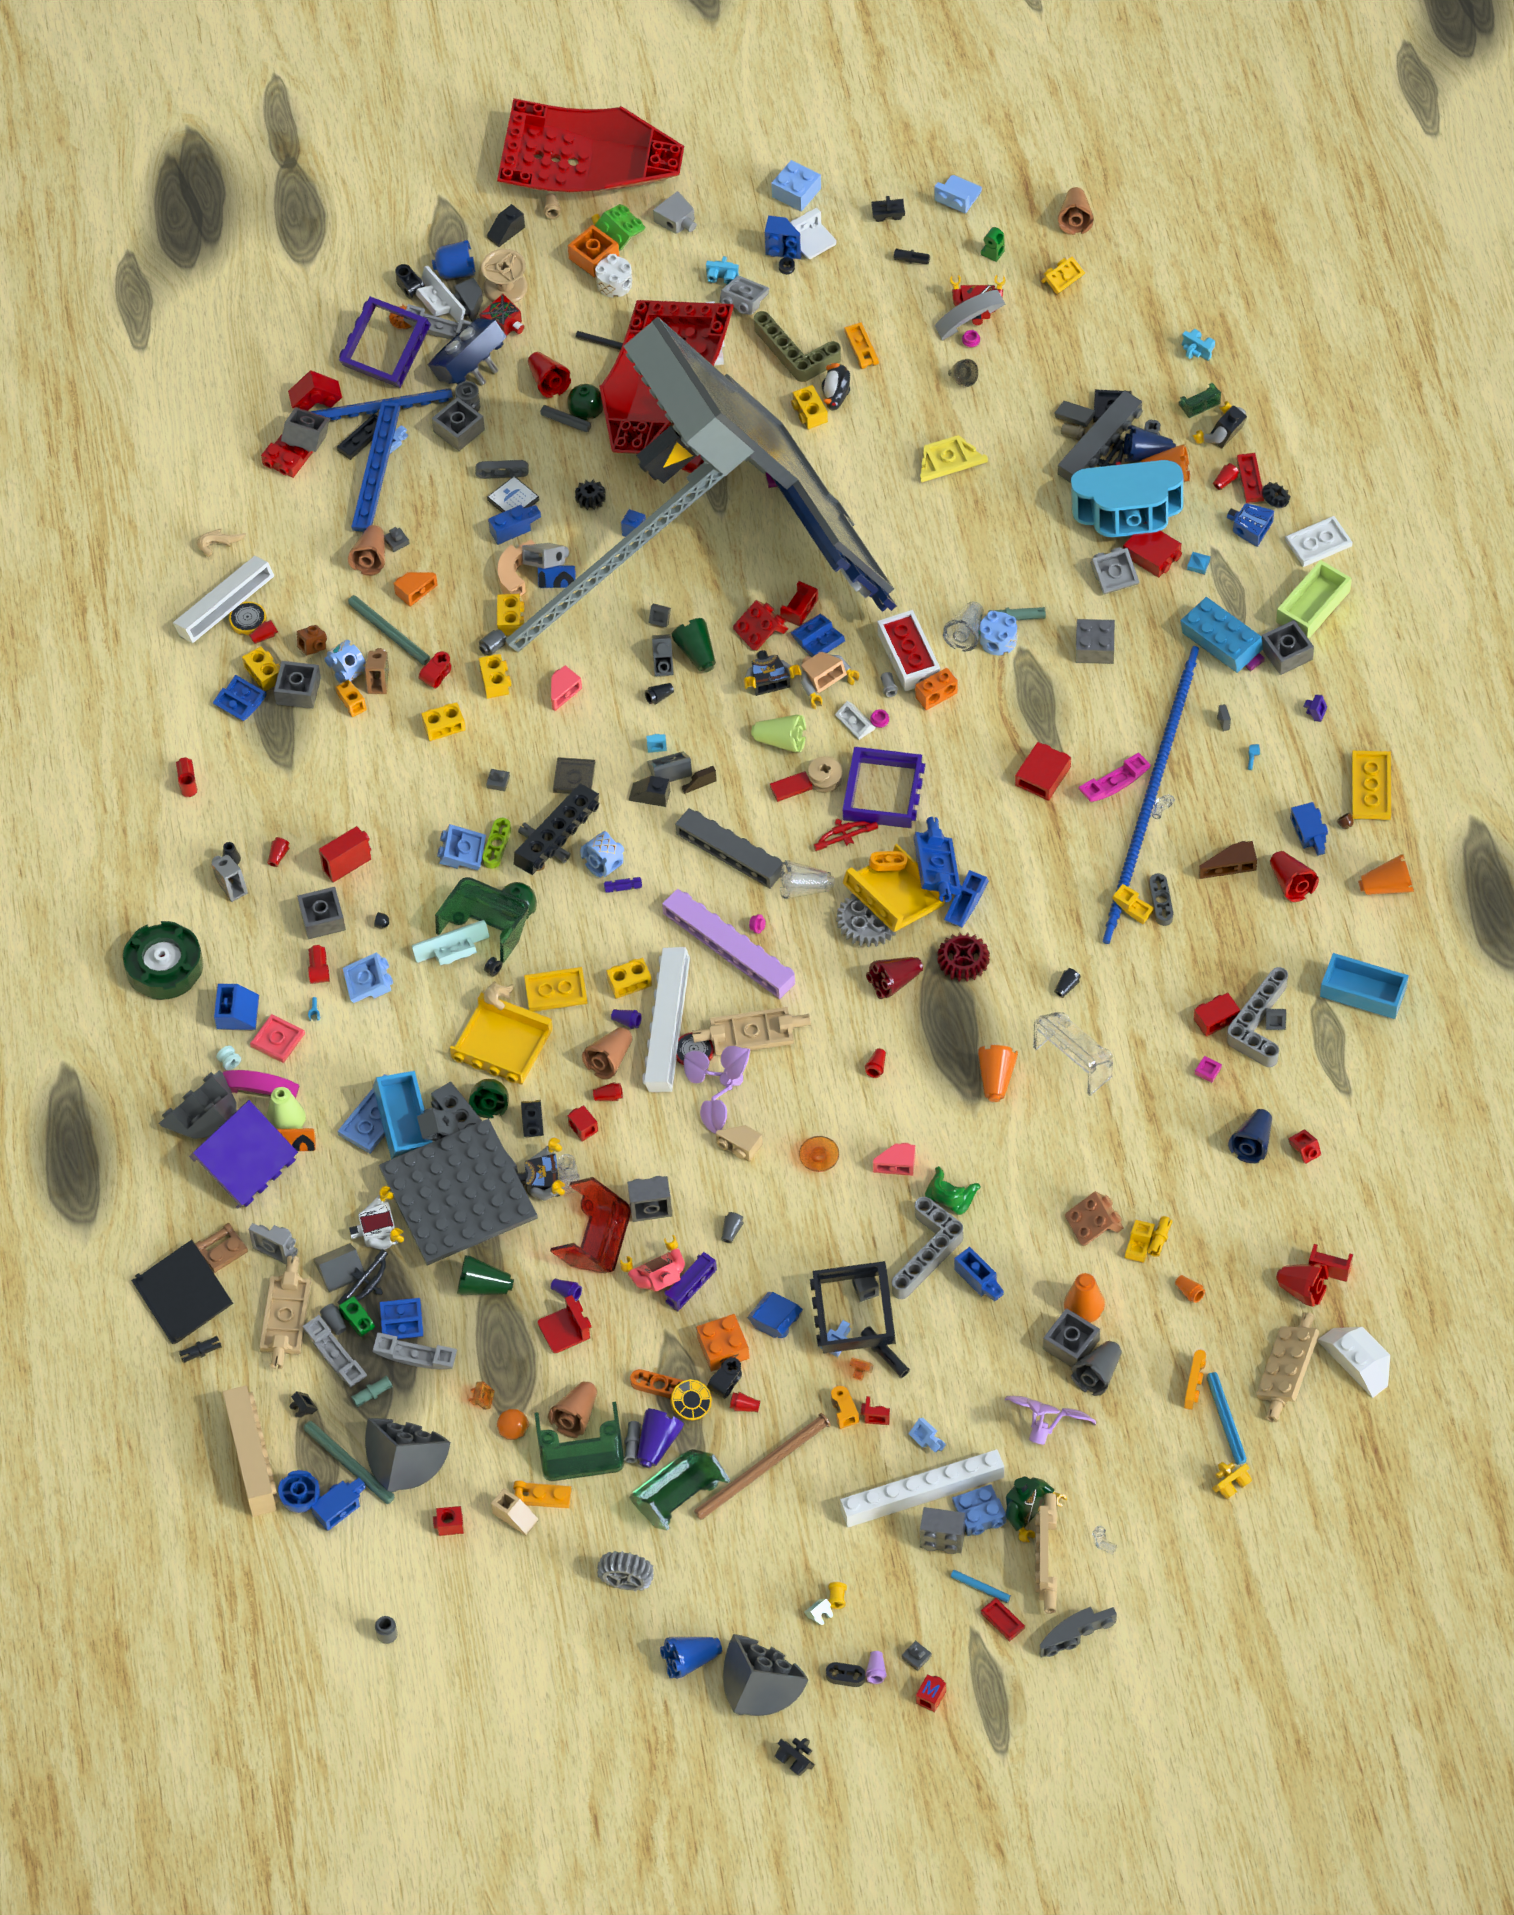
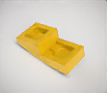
(1132, 905)
(1139, 1241)

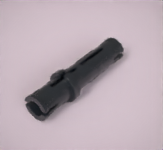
(888, 1355)

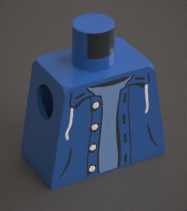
(1251, 522)

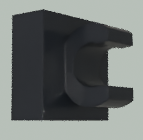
(304, 1404)

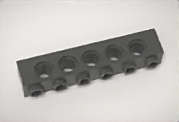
(450, 1096)

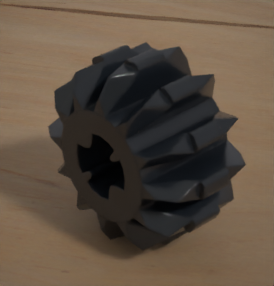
(590, 494)

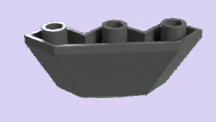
(203, 1109)

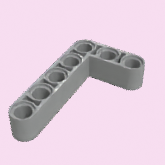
(1255, 1016)
(930, 1250)

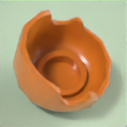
(512, 1424)

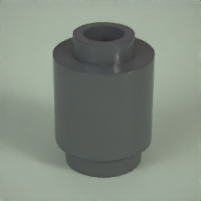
(492, 642)
(386, 1629)

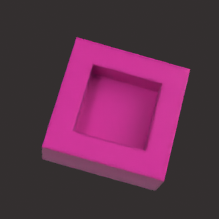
(1208, 1069)

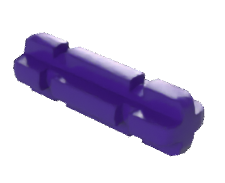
(622, 884)

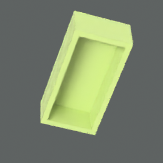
(1314, 598)

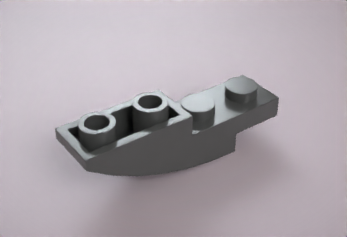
(1069, 1632)

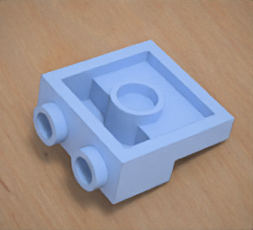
(368, 977)

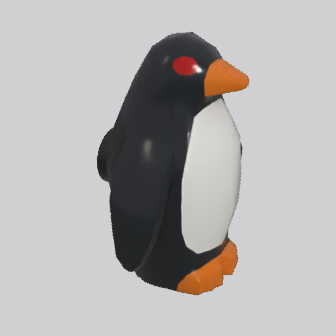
(836, 385)

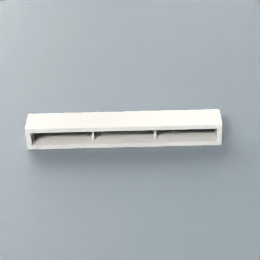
(666, 1019)
(922, 1488)

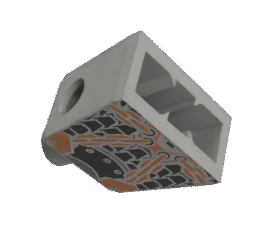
(226, 868)

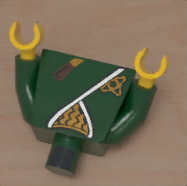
(1025, 1502)

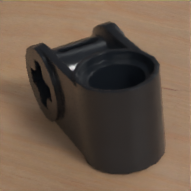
(408, 280)
(724, 1380)

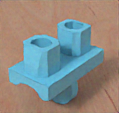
(721, 269)
(1195, 346)

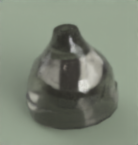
(964, 372)

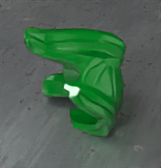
(951, 1196)

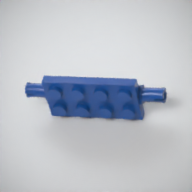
(937, 861)

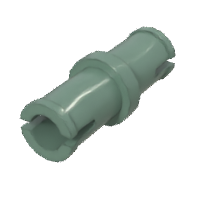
(371, 1391)

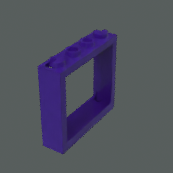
(408, 355)
(885, 758)

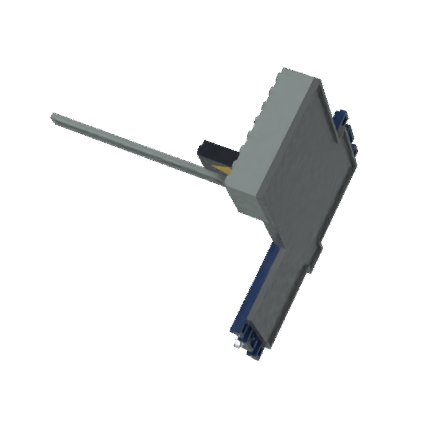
(724, 427)

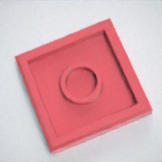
(277, 1038)

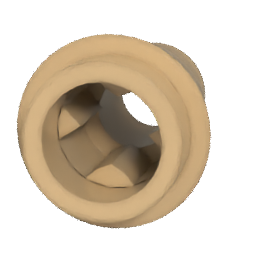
(551, 208)

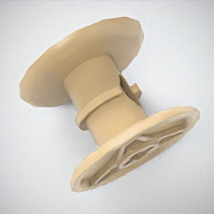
(504, 275)

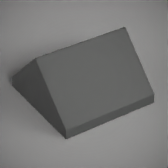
(671, 767)
(337, 1267)

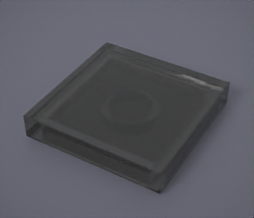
(571, 773)

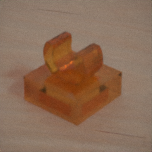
(860, 1368)
(482, 1395)

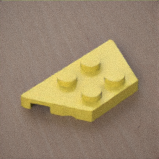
(949, 457)

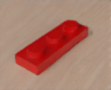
(1250, 477)

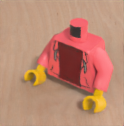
(658, 1272)

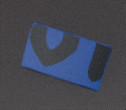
(556, 576)

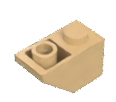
(740, 1140)
(513, 1512)

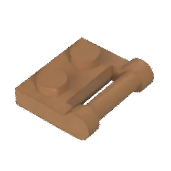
(224, 1252)

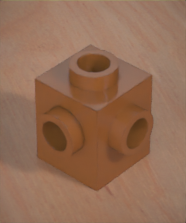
(311, 640)

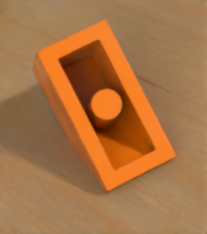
(414, 586)

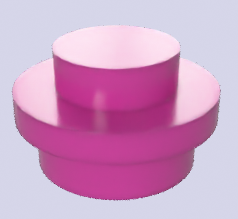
(971, 338)
(879, 718)
(757, 923)

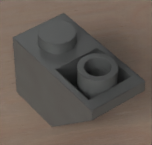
(469, 296)
(662, 655)

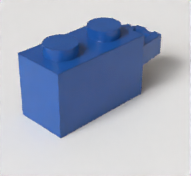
(513, 523)
(1309, 827)
(978, 1274)
(338, 1503)

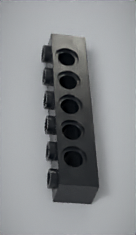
(556, 829)

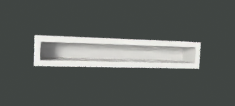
(223, 599)

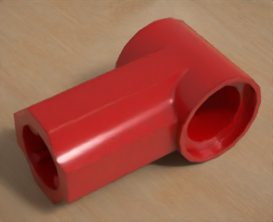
(186, 777)
(318, 967)

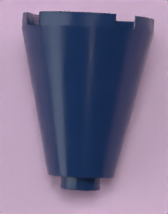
(1143, 444)
(1252, 1137)

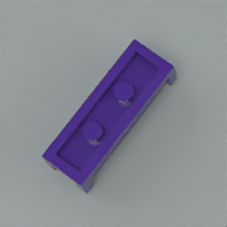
(691, 1281)

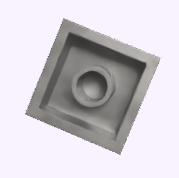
(458, 424)
(305, 429)
(1095, 641)
(1287, 647)
(297, 684)
(321, 913)
(649, 1198)
(1071, 1338)
(942, 1530)

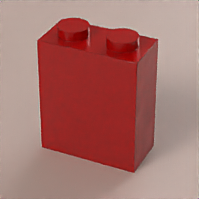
(1154, 551)
(1043, 771)
(345, 853)

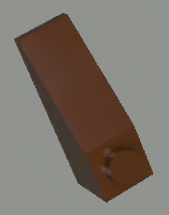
(1232, 860)

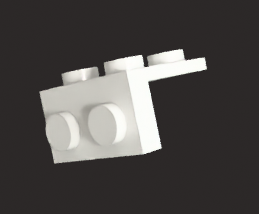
(814, 235)

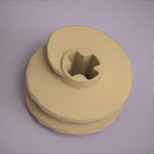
(825, 774)

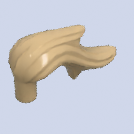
(216, 537)
(494, 991)

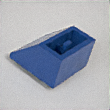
(782, 238)
(235, 1007)

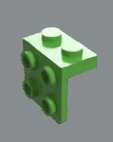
(620, 224)

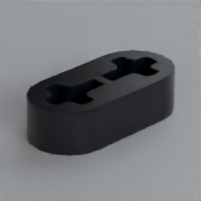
(846, 1674)

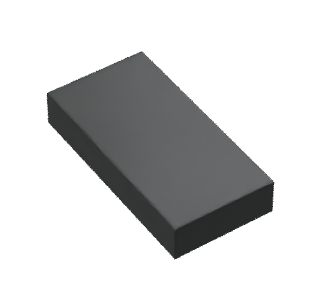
(1075, 413)

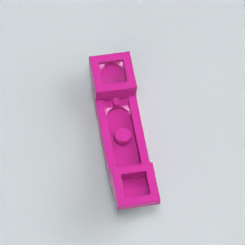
(1116, 780)
(257, 1082)

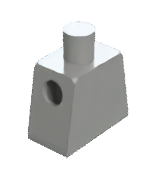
(675, 214)
(552, 555)

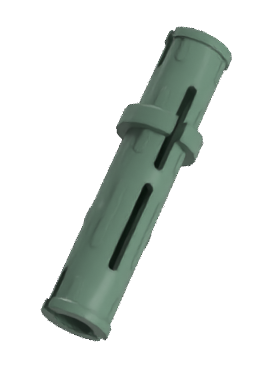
(1025, 613)

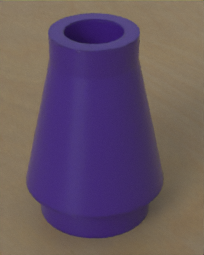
(628, 1018)
(567, 1288)

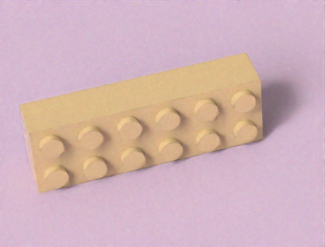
(251, 1450)

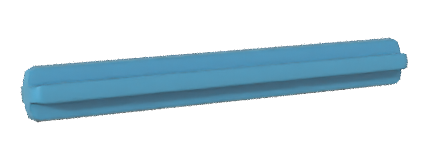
(1226, 1418)

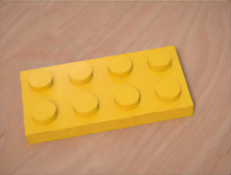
(1371, 785)

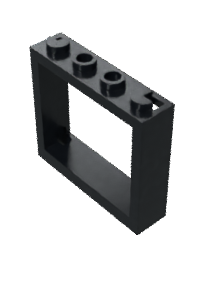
(848, 1273)

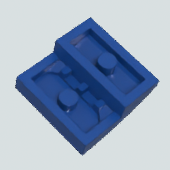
(818, 636)
(240, 698)
(402, 1318)

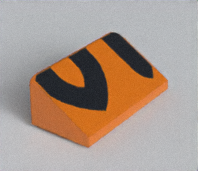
(300, 1139)

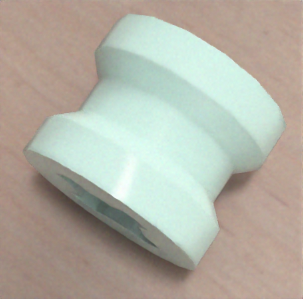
(228, 1058)

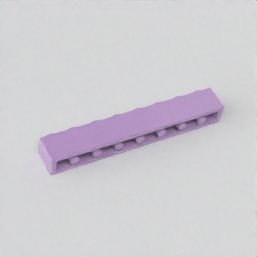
(729, 943)

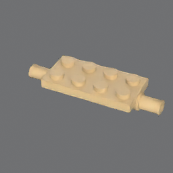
(752, 1029)
(285, 1314)
(1287, 1365)
(1045, 1521)

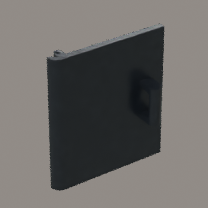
(182, 1292)

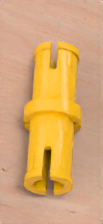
(1160, 1236)

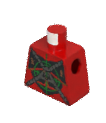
(505, 314)

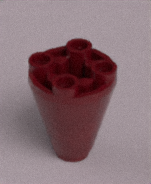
(892, 974)

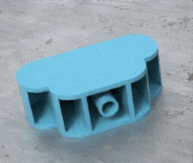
(1127, 495)

